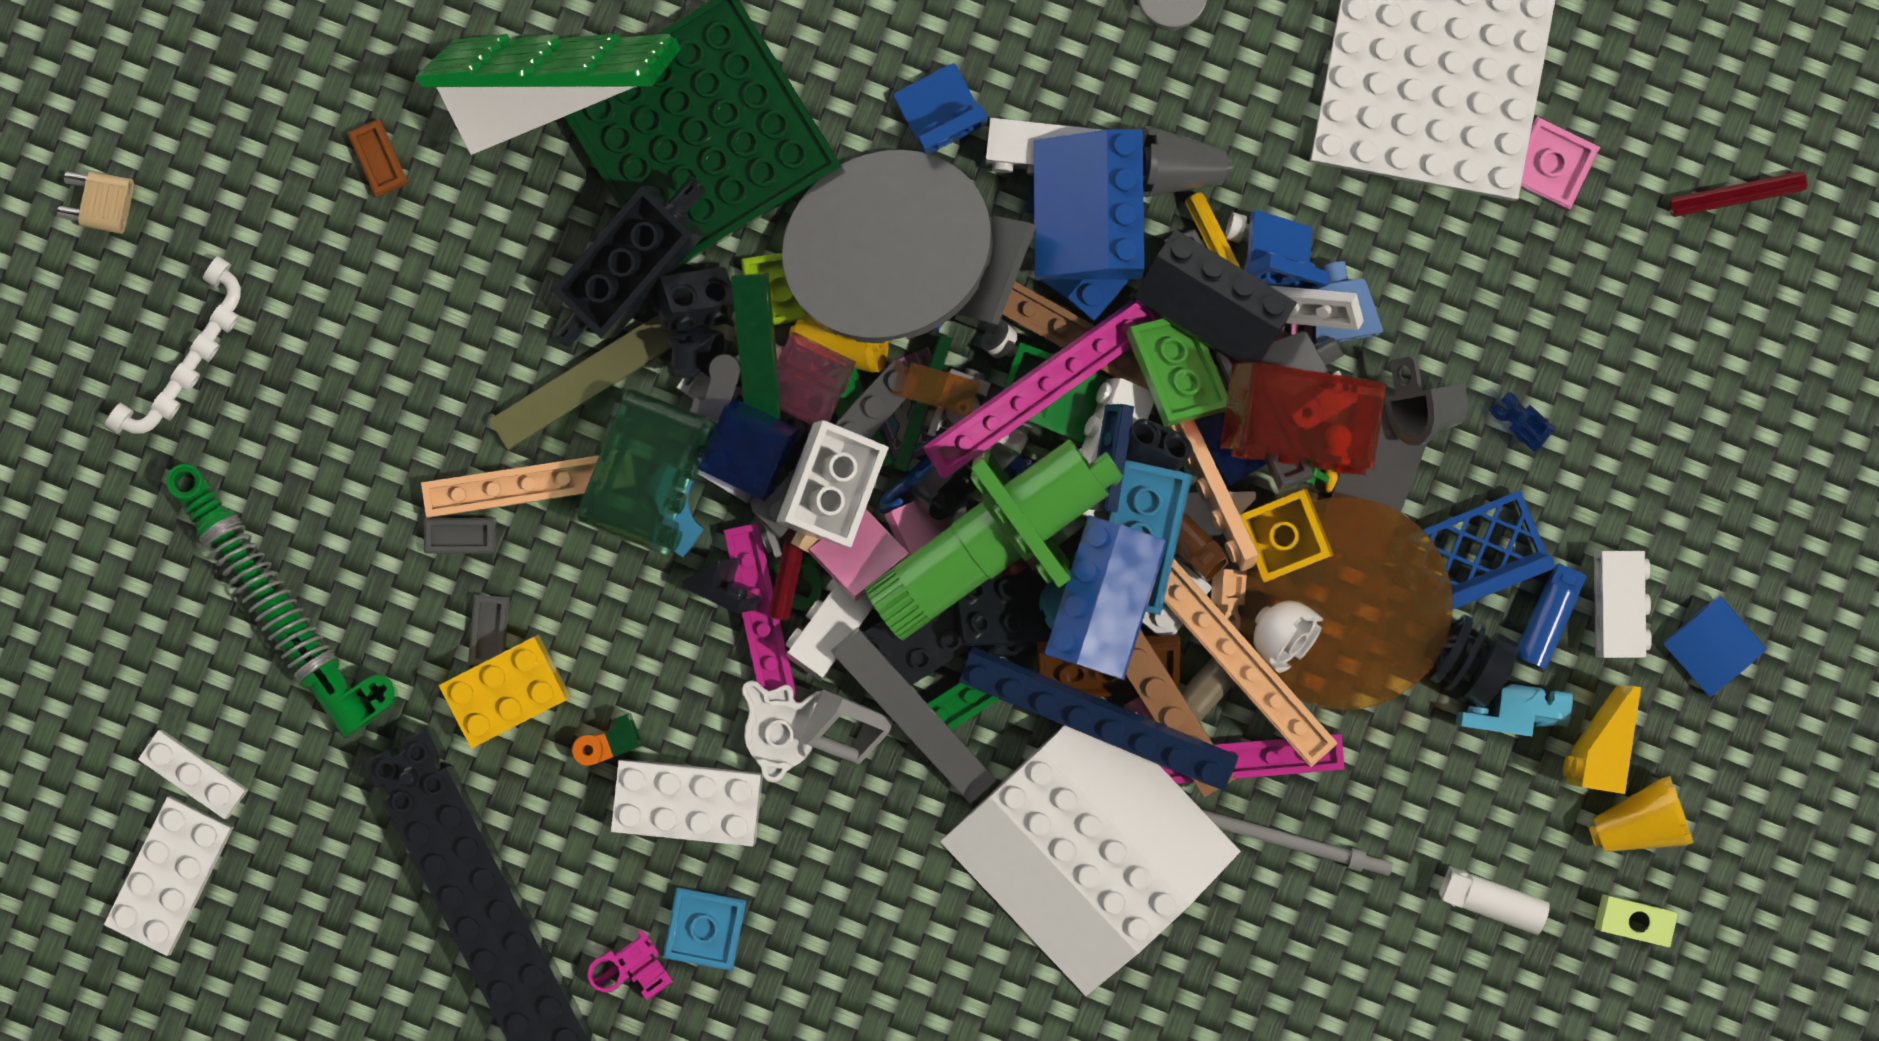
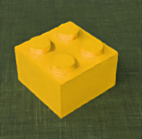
(1286, 535)

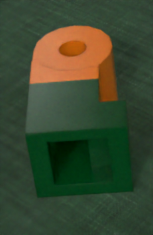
(597, 748)

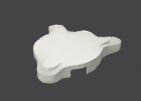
(776, 728)

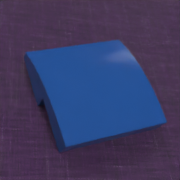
(1715, 646)

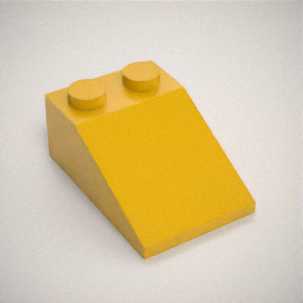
(1604, 749)

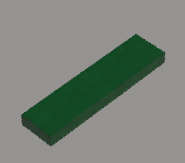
(920, 410)

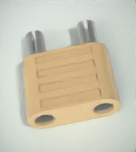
(103, 202)

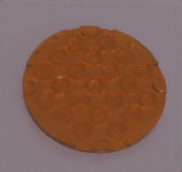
(1379, 601)

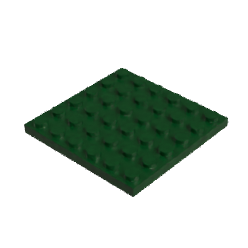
(713, 116)

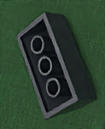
(1214, 300)

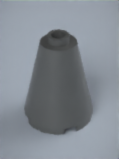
(1180, 163)

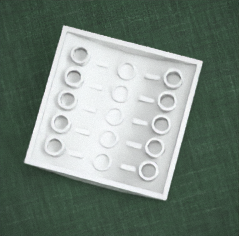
(1090, 852)

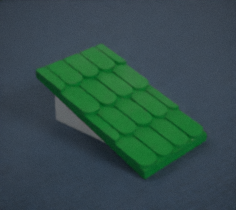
(518, 84)

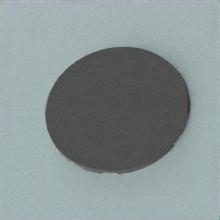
(887, 246)

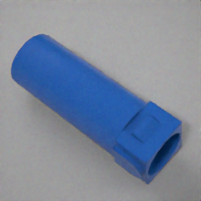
(1550, 616)

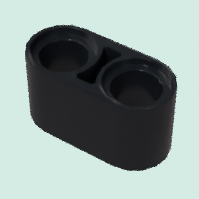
(1157, 445)

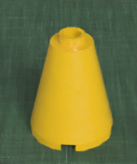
(868, 356)
(1643, 821)

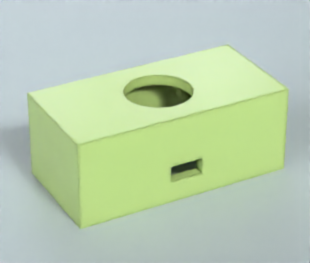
(1615, 914)

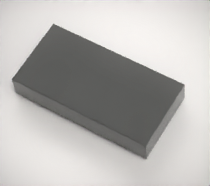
(460, 535)
(488, 628)

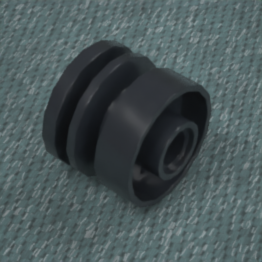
(1480, 664)

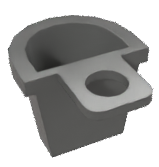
(1419, 413)

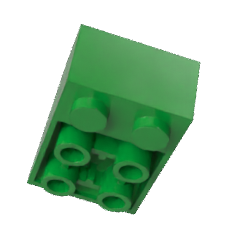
(1068, 413)

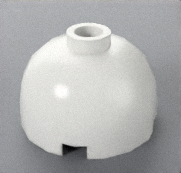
(1285, 632)

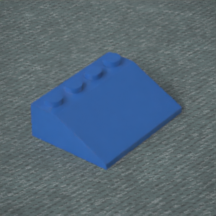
(1089, 205)

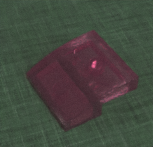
(811, 379)

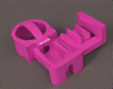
(636, 959)

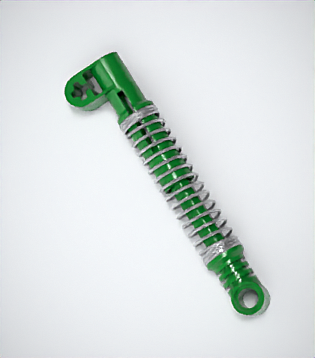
(276, 609)

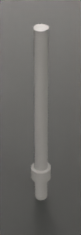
(1355, 859)

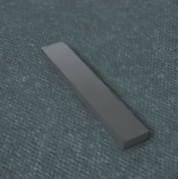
(913, 715)

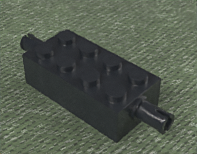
(626, 260)

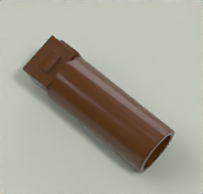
(1200, 550)

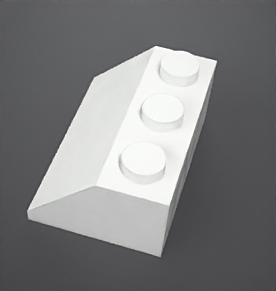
(832, 484)

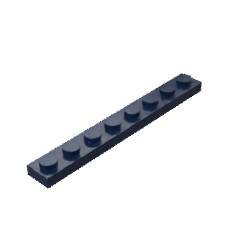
(1099, 718)

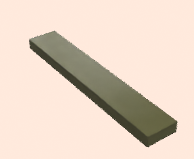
(582, 383)

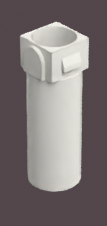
(1494, 900)

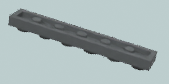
(863, 418)

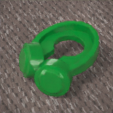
(809, 569)

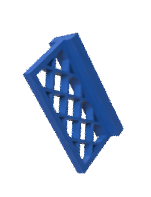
(1505, 574)

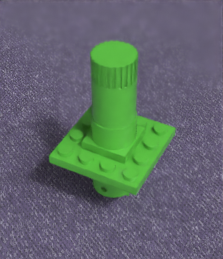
(1006, 526)

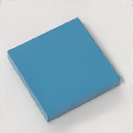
(704, 928)

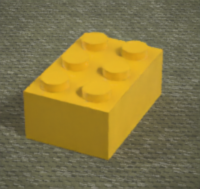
(504, 691)

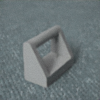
(828, 710)

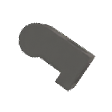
(724, 377)

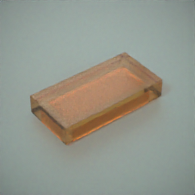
(940, 389)

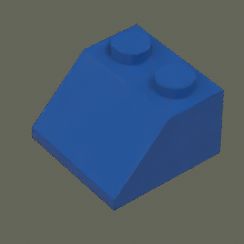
(1087, 296)

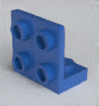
(940, 109)
(1281, 253)

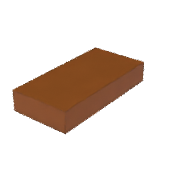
(378, 158)

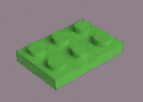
(1177, 372)

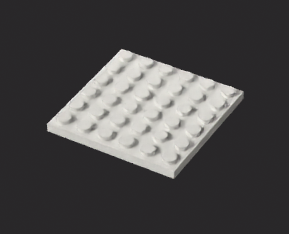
(1434, 91)

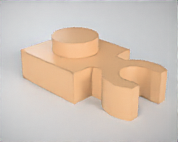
(1229, 592)

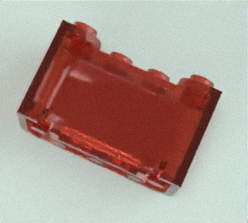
(1303, 417)

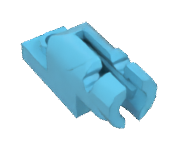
(1518, 709)

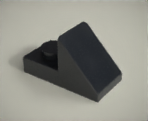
(718, 586)

